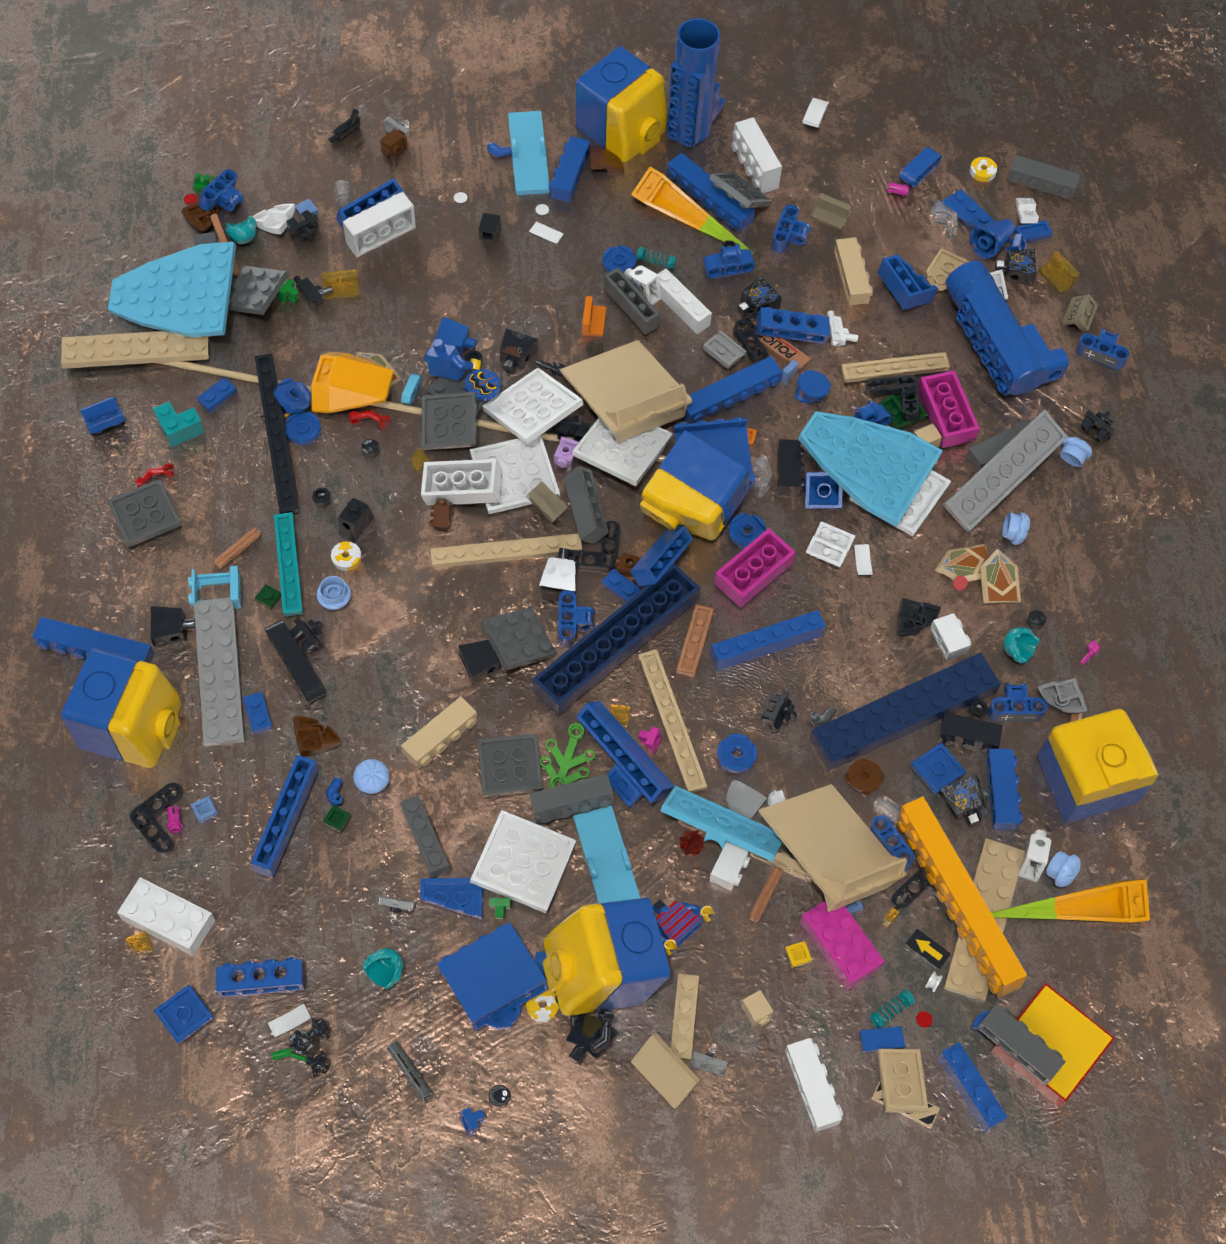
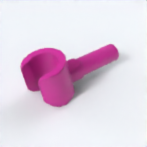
(1093, 649)

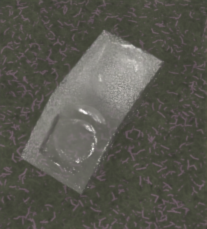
(944, 215)
(763, 474)

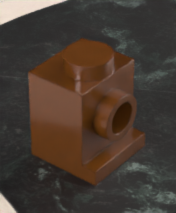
(393, 143)
(441, 513)
(625, 564)

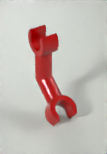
(355, 417)
(141, 481)

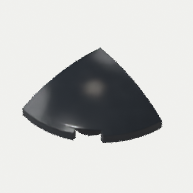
(915, 616)

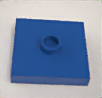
(938, 768)
(183, 1014)

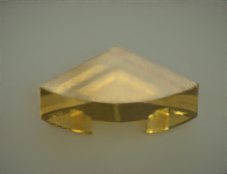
(418, 459)
(621, 714)
(890, 917)
(139, 943)

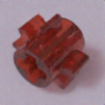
(691, 842)

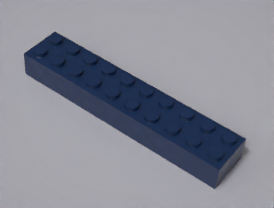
(615, 639)
(903, 711)

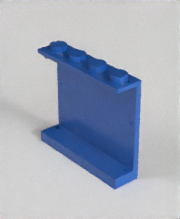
(724, 435)
(493, 976)

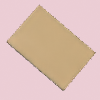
(665, 1070)
(902, 1081)

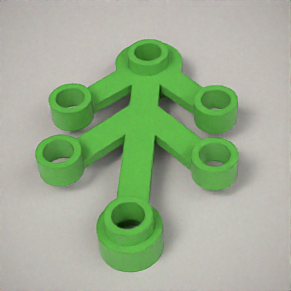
(566, 762)

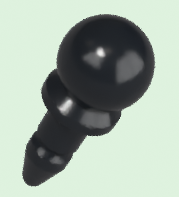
(554, 368)

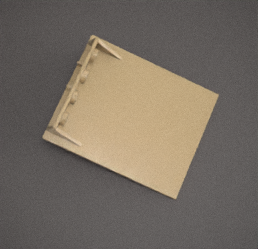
(628, 390)
(834, 846)

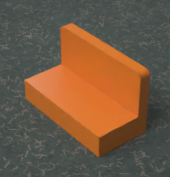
(593, 318)

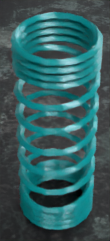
(670, 264)
(905, 997)

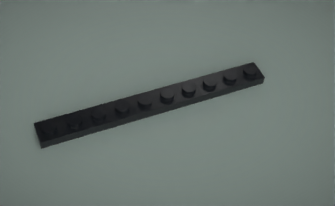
(276, 435)

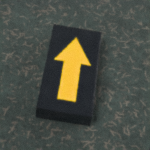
(927, 949)

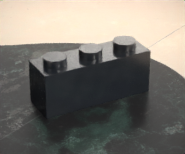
(789, 468)
(969, 733)

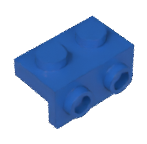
(102, 415)

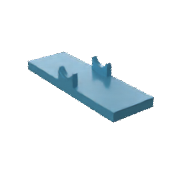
(528, 153)
(722, 823)
(606, 855)

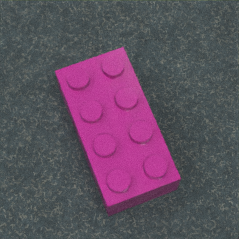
(948, 408)
(754, 567)
(842, 944)

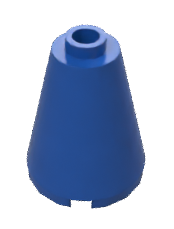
(991, 237)

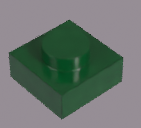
(268, 597)
(336, 818)

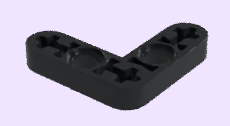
(749, 333)
(906, 390)
(600, 557)
(150, 815)
(923, 883)

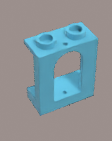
(233, 578)

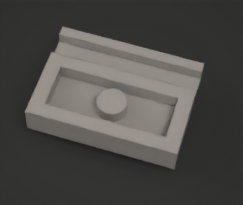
(724, 350)

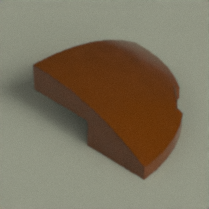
(604, 159)
(198, 217)
(313, 737)

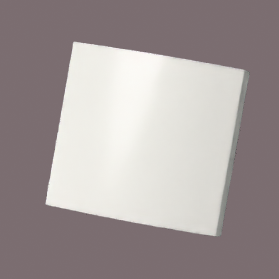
(830, 544)

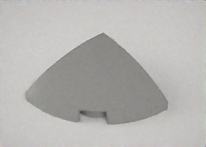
(1064, 696)
(744, 799)

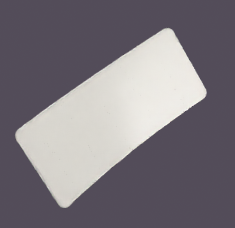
(863, 560)
(289, 1020)

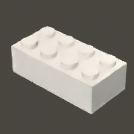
(756, 155)
(379, 224)
(461, 481)
(166, 916)

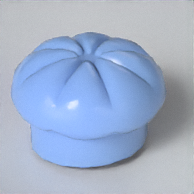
(1075, 451)
(1016, 527)
(333, 593)
(371, 776)
(1063, 868)

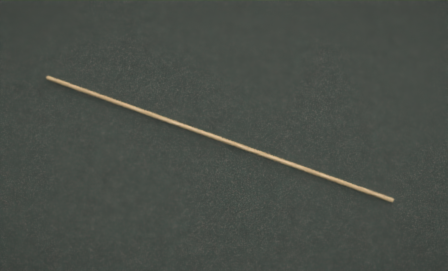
(388, 405)

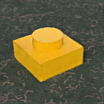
(798, 954)

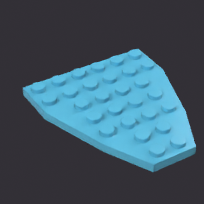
(179, 291)
(870, 461)

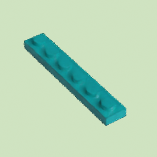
(288, 564)

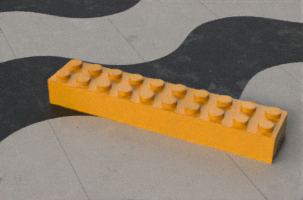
(961, 898)

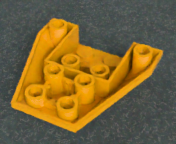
(348, 383)

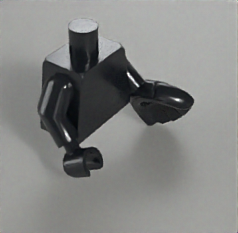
(589, 1034)

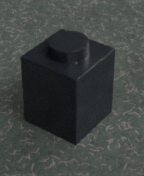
(489, 227)

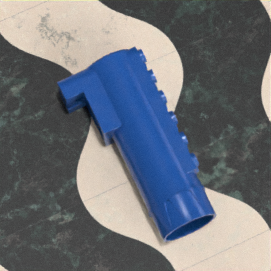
(693, 84)
(1011, 352)

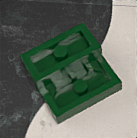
(894, 406)

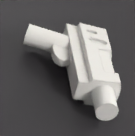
(838, 334)

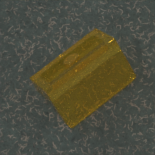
(1059, 273)
(343, 284)

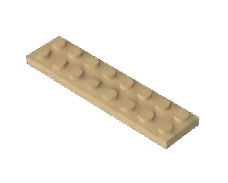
(131, 349)
(996, 883)

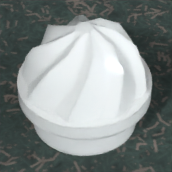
(776, 797)

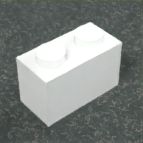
(950, 636)
(729, 866)

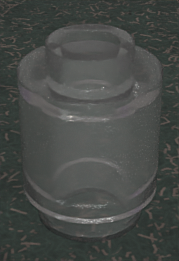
(342, 193)
(886, 807)

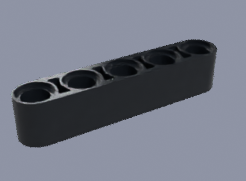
(295, 661)

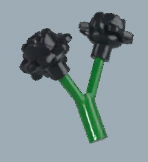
(302, 1044)

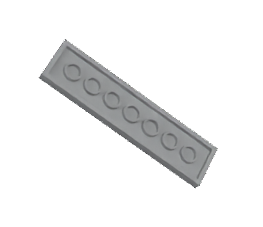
(1005, 470)
(218, 672)

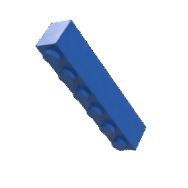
(698, 184)
(733, 389)
(767, 640)
(79, 641)
(625, 751)
(284, 816)

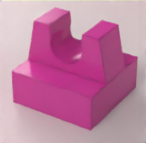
(650, 739)

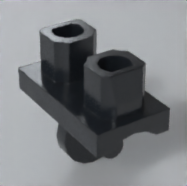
(304, 228)
(572, 428)
(1104, 430)
(302, 629)
(782, 711)

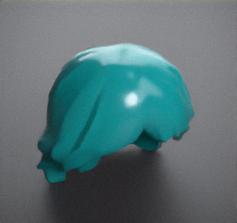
(242, 232)
(1020, 644)
(384, 967)

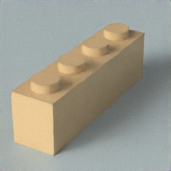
(852, 271)
(439, 733)
(684, 1016)

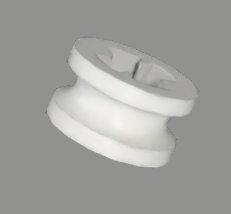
(933, 981)

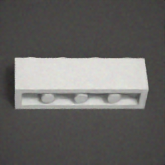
(683, 302)
(813, 1085)

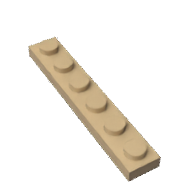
(895, 367)

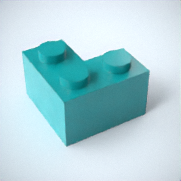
(179, 426)

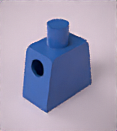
(455, 335)

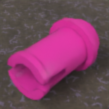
(899, 189)
(174, 824)

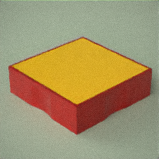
(1066, 1031)

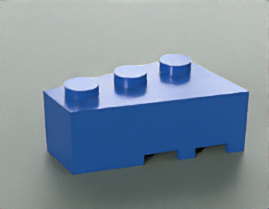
(904, 283)

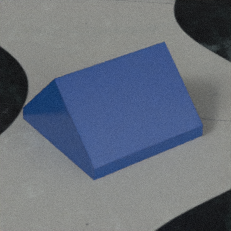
(821, 491)

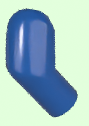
(497, 151)
(332, 792)

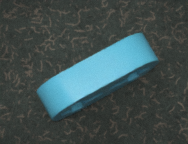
(411, 389)

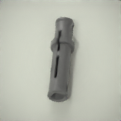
(423, 1091)

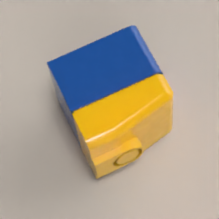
(622, 104)
(695, 488)
(122, 709)
(1096, 765)
(605, 957)

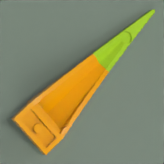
(665, 197)
(1109, 902)

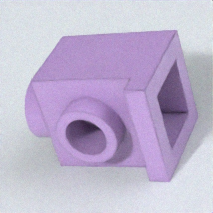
(563, 455)

